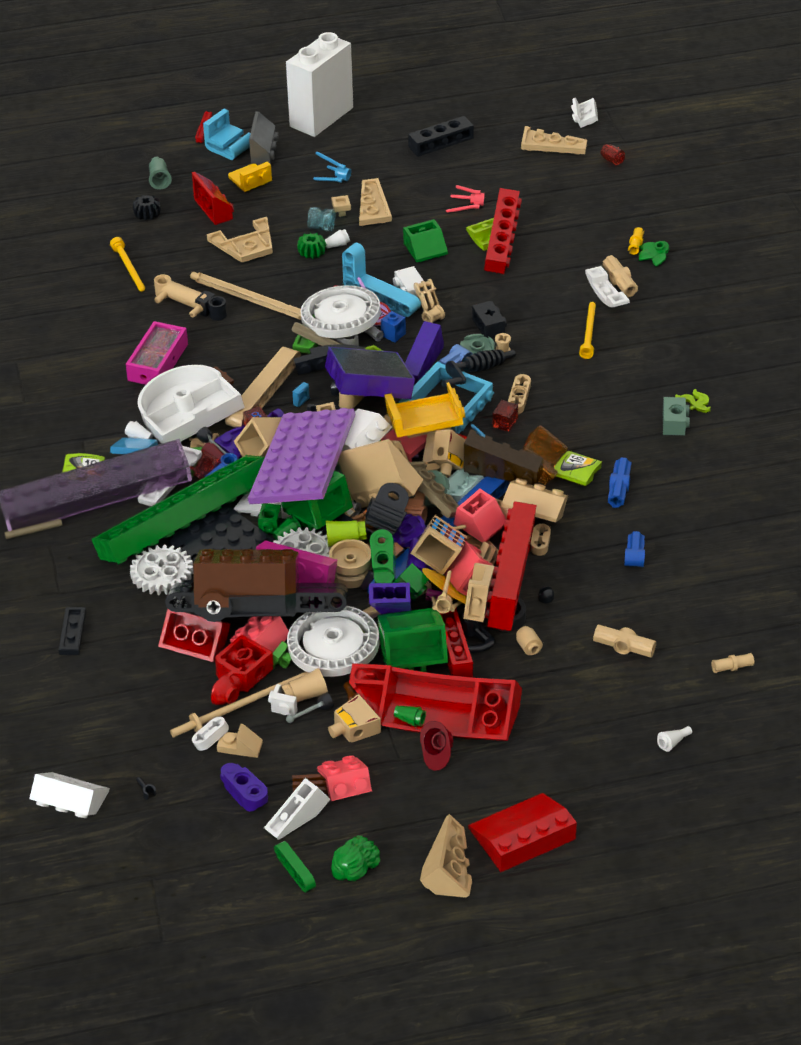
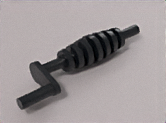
(476, 362)

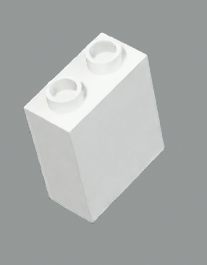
(319, 84)

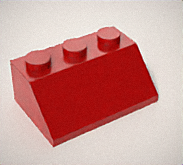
(211, 199)
(193, 635)

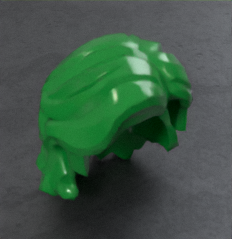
(354, 859)

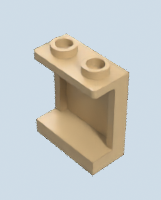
(478, 592)

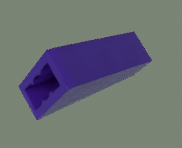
(425, 350)
(390, 597)

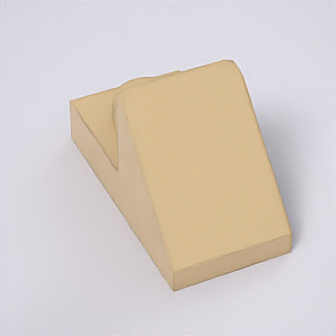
(241, 743)

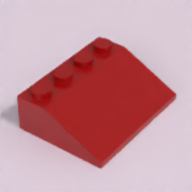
(524, 831)

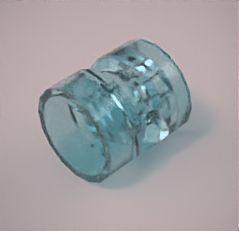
(319, 218)

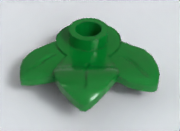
(654, 251)

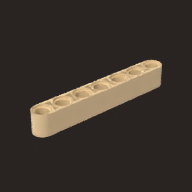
(265, 384)

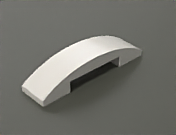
(604, 289)

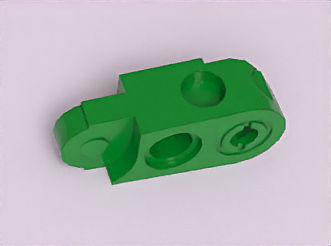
(386, 551)

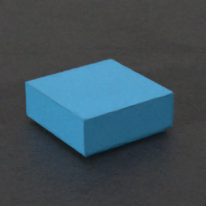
(301, 394)

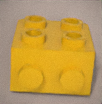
(251, 176)

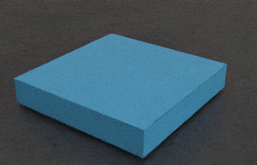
(130, 445)

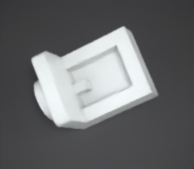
(282, 703)

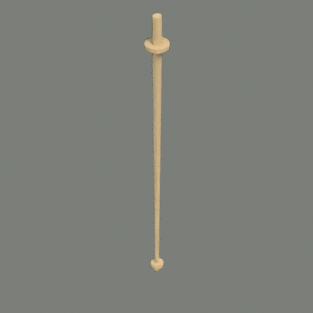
(196, 723)

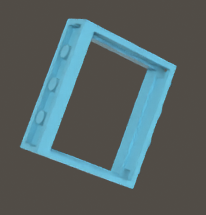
(477, 385)

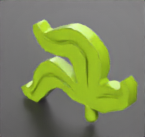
(700, 404)

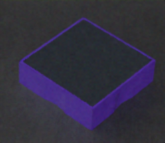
(369, 372)

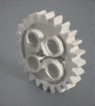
(306, 541)
(161, 569)

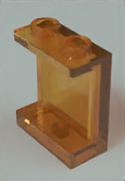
(548, 447)

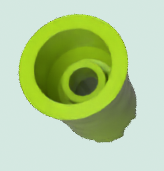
(345, 530)

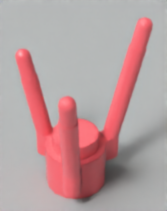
(476, 199)

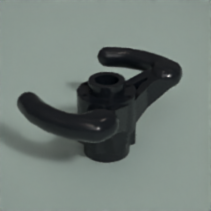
(476, 629)

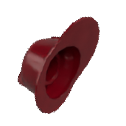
(436, 745)

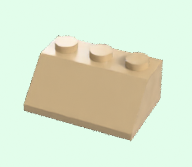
(549, 503)

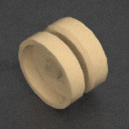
(352, 563)

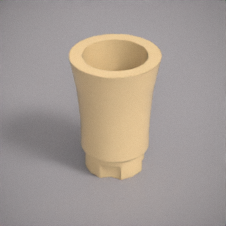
(306, 686)

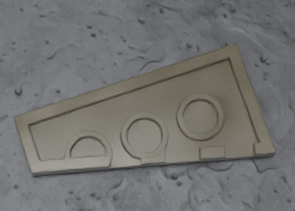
(435, 491)

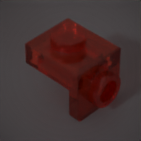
(205, 465)

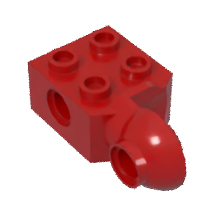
(239, 669)

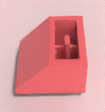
(480, 515)
(264, 630)

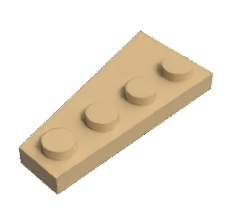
(552, 142)
(373, 204)

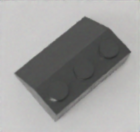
(262, 140)

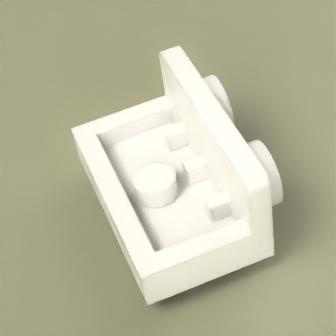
(585, 112)

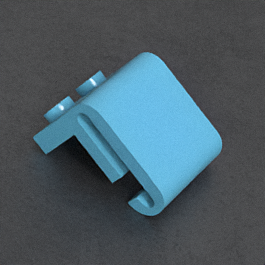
(223, 137)

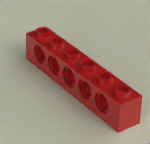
(501, 232)

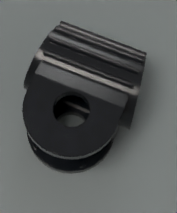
(386, 511)

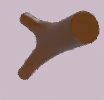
(350, 691)

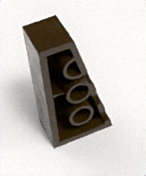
(500, 461)

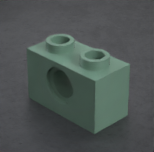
(675, 415)

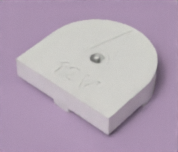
(185, 401)

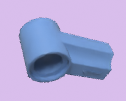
(456, 354)

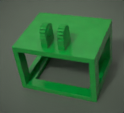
(316, 512)
(413, 639)

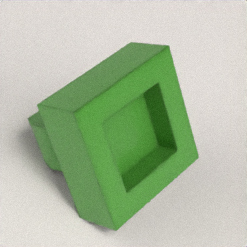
(281, 656)

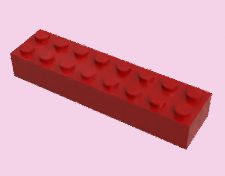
(510, 566)

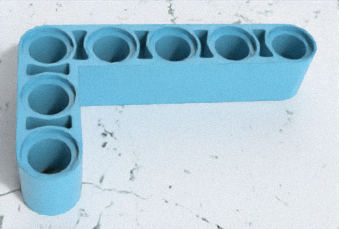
(395, 298)

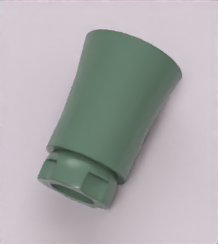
(159, 175)

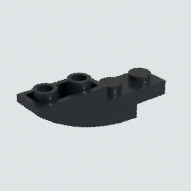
(317, 358)

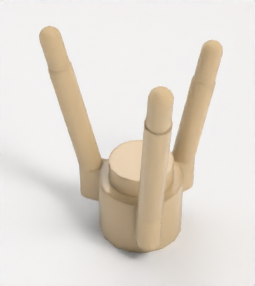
(444, 602)

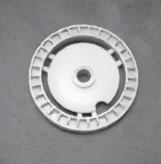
(341, 311)
(333, 641)

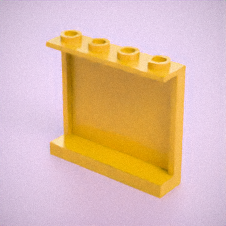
(425, 413)

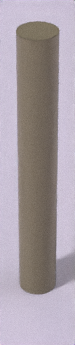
(33, 528)

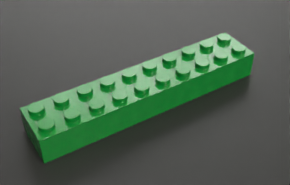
(178, 510)

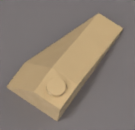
(446, 864)

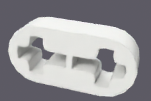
(210, 733)

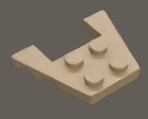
(245, 246)

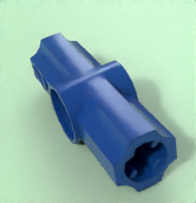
(619, 482)

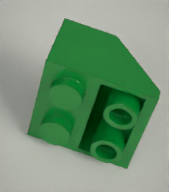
(424, 240)

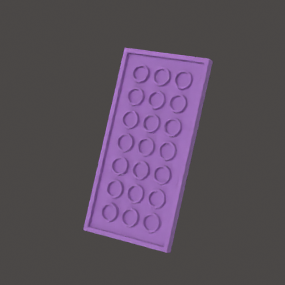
(302, 456)

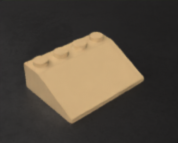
(375, 465)

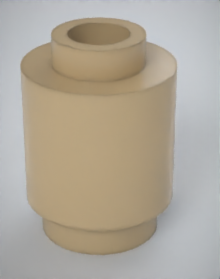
(528, 640)

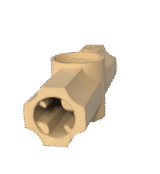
(620, 276)
(624, 640)

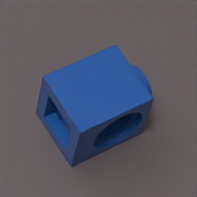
(393, 326)

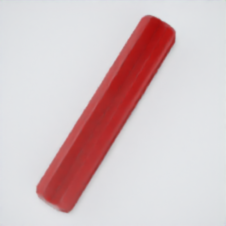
(200, 133)

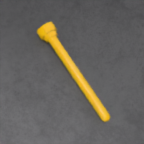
(118, 245)
(586, 349)

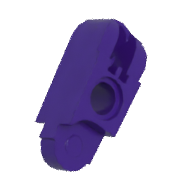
(244, 786)

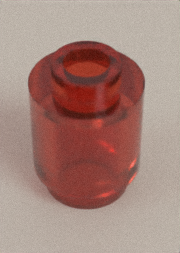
(613, 154)

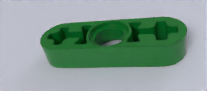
(294, 866)

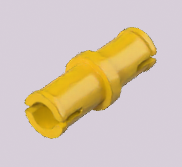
(636, 240)

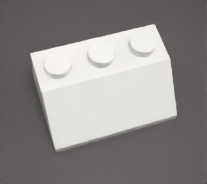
(366, 429)
(67, 794)

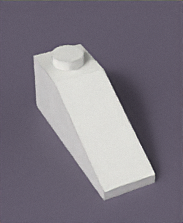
(298, 809)

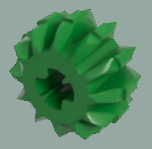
(311, 245)

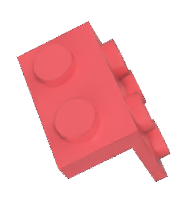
(345, 777)

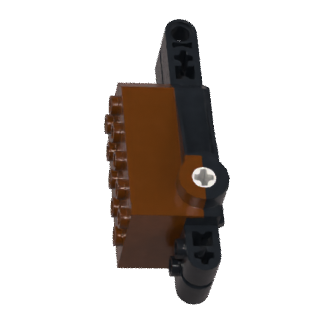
(251, 585)

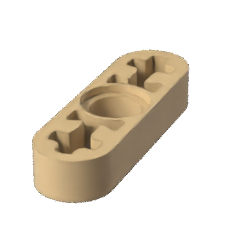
(516, 388)

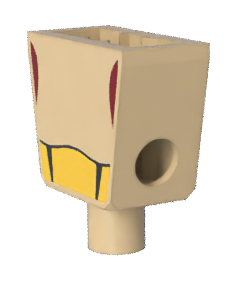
(448, 451)
(355, 720)

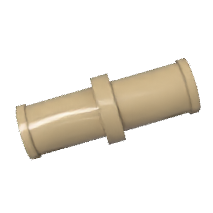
(732, 662)

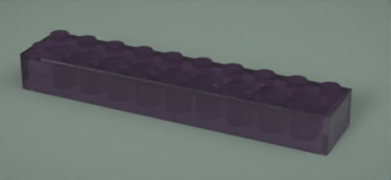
(95, 485)

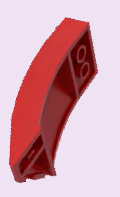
(462, 704)

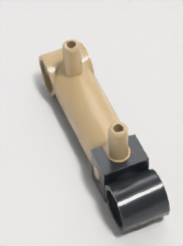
(203, 303)

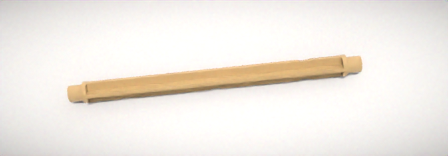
(246, 294)

